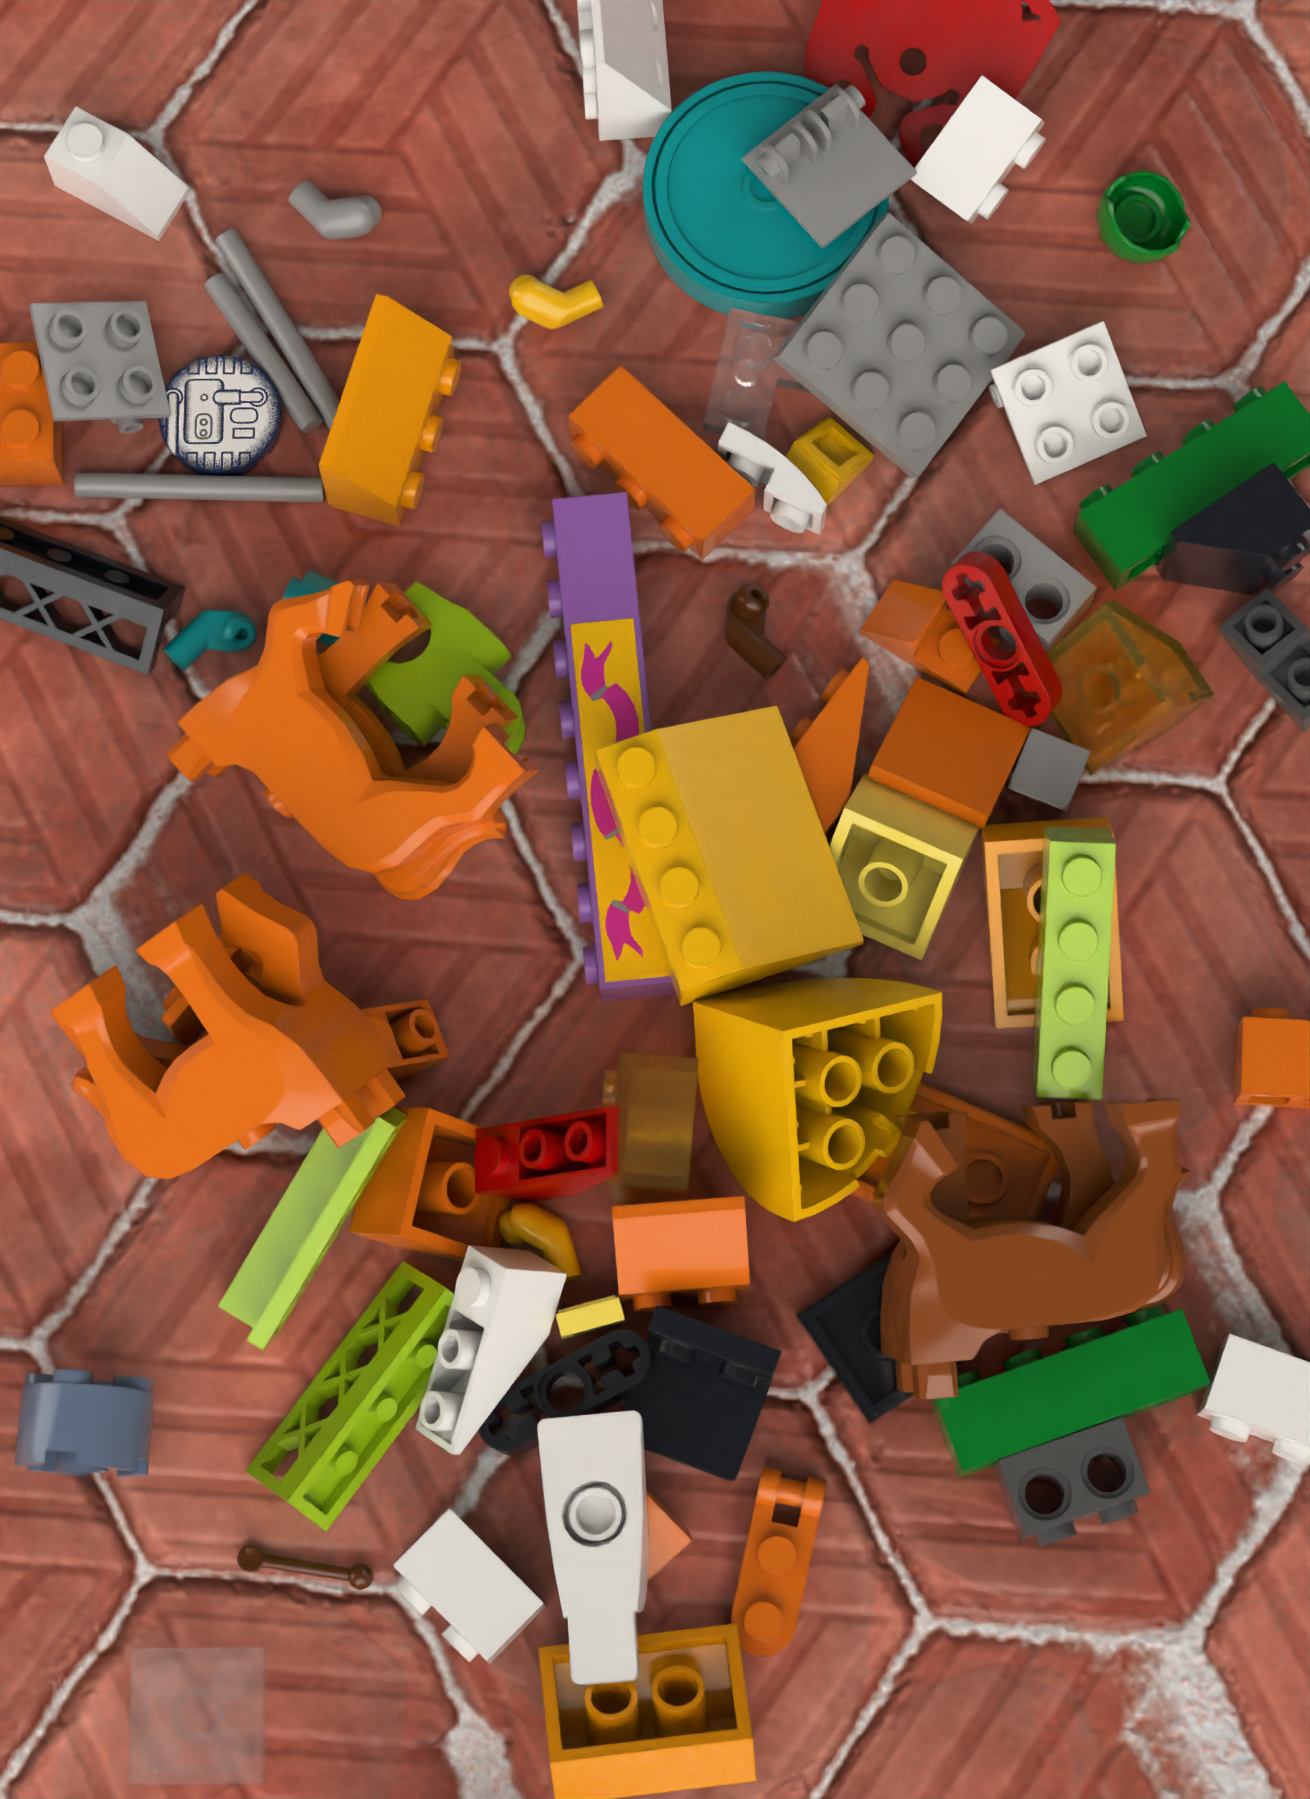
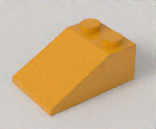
(1013, 901)

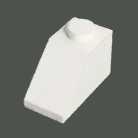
(114, 174)

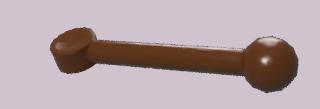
(252, 1560)

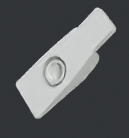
(598, 1537)

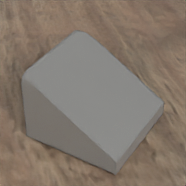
(1049, 769)

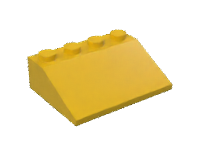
(726, 850)

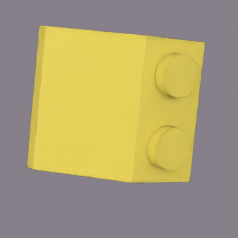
(898, 864)

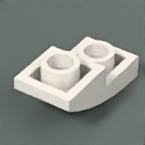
(788, 492)

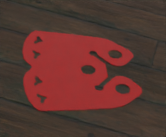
(956, 36)

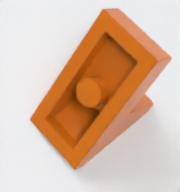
(925, 634)

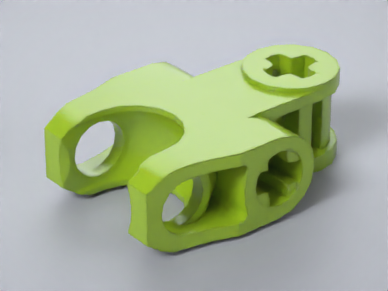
(420, 691)

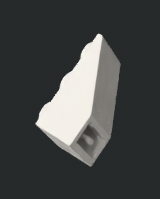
(624, 66)

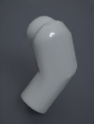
(338, 217)

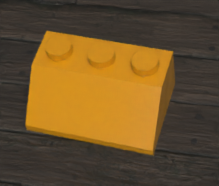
(388, 414)
(661, 1733)

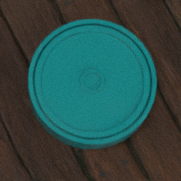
(714, 218)

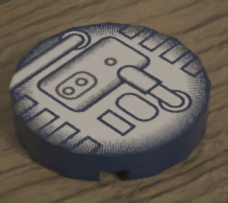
(221, 416)

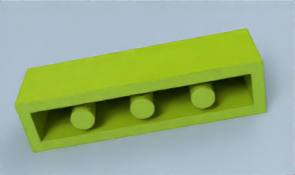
(1073, 962)

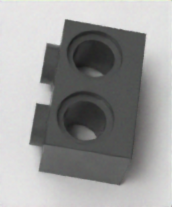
(1065, 1466)

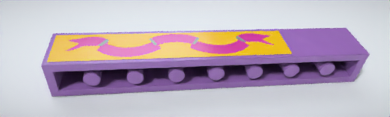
(606, 706)

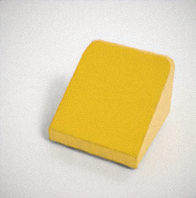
(829, 458)

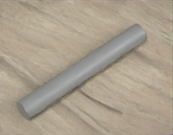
(263, 352)

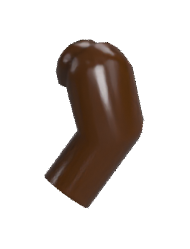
(746, 630)

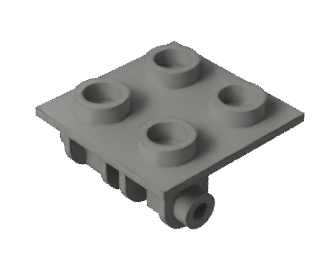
(829, 164)
(100, 362)

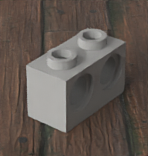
(1034, 575)

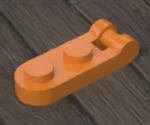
(776, 1563)

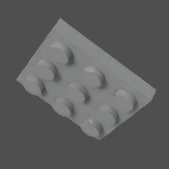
(899, 345)

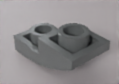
(1275, 651)

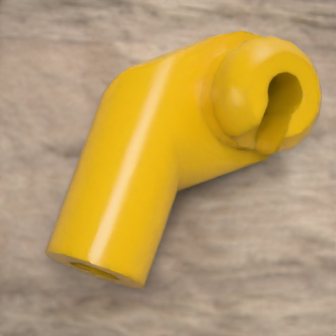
(544, 1231)

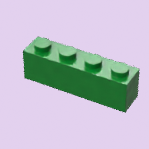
(1131, 524)
(1070, 1390)

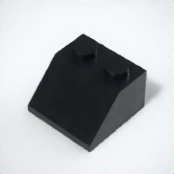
(1243, 538)

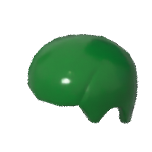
(1142, 217)

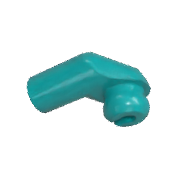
(211, 631)

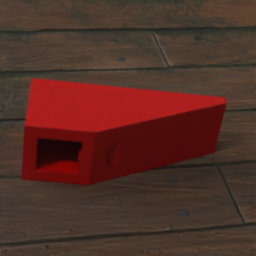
(547, 1155)

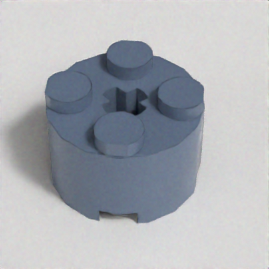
(84, 1424)

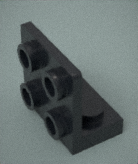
(702, 1393)

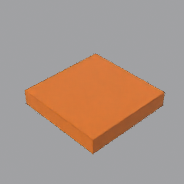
(949, 752)

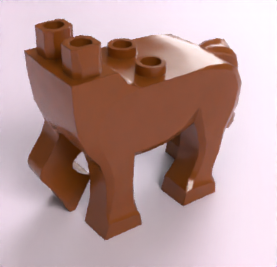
(988, 1275)

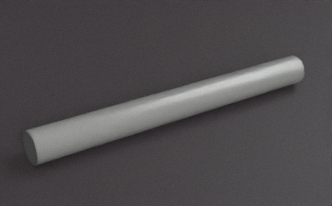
(279, 324)
(199, 487)

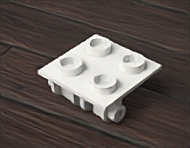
(1067, 402)

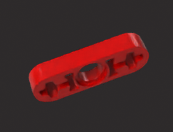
(1009, 614)

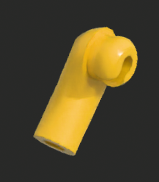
(550, 306)

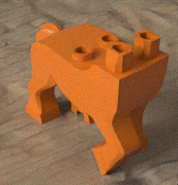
(334, 760)
(268, 1051)

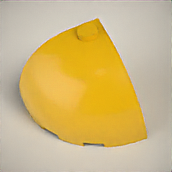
(811, 1080)

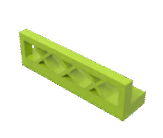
(306, 1227)
(371, 1405)

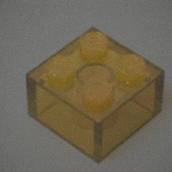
(655, 1127)

